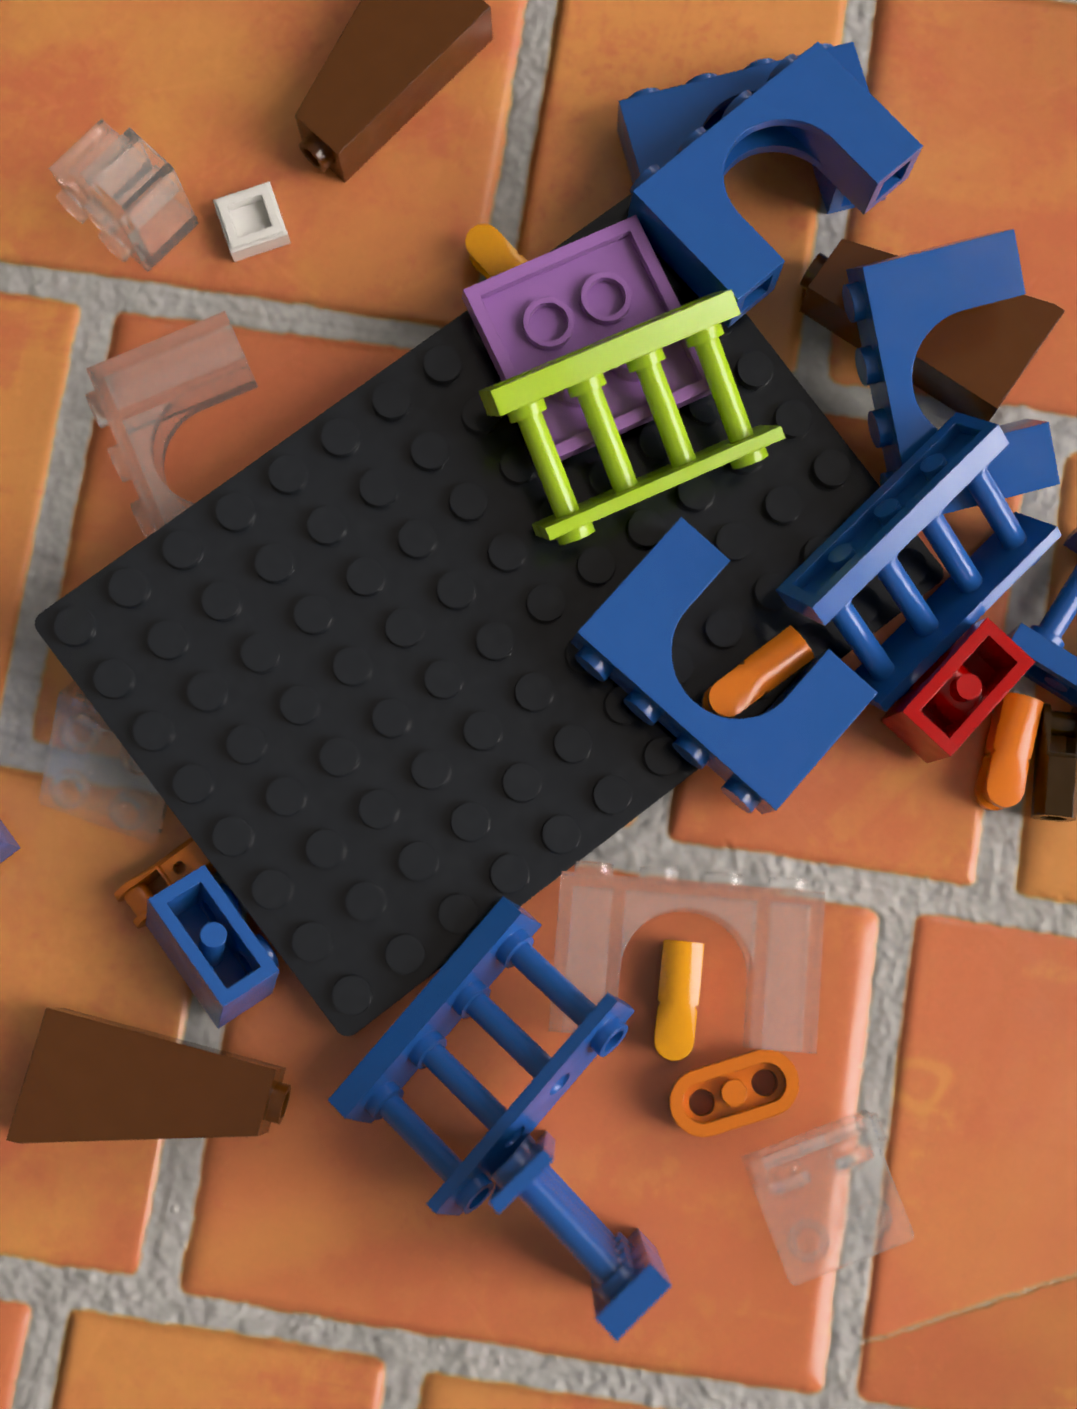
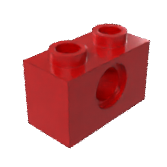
(958, 691)

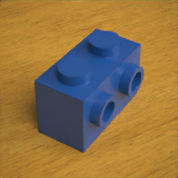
(212, 945)

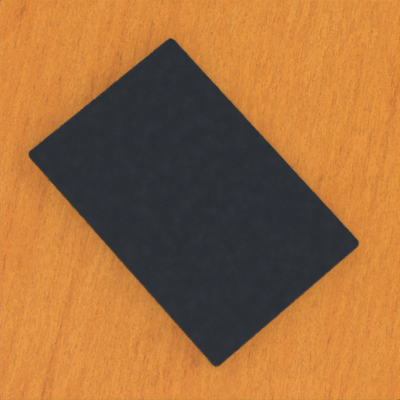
(371, 663)

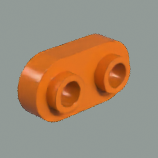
(732, 1093)

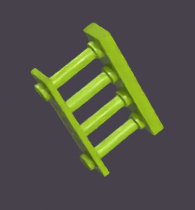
(583, 376)

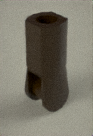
(1055, 772)

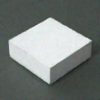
(251, 221)

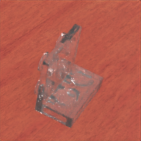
(95, 775)
(829, 1197)

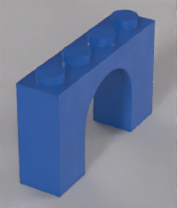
(803, 110)
(658, 121)
(896, 309)
(755, 756)

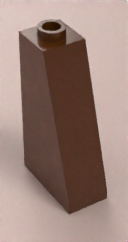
(384, 73)
(965, 358)
(134, 1084)

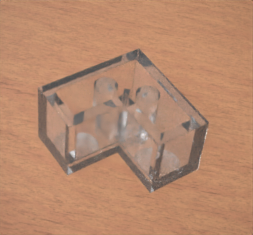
(125, 193)

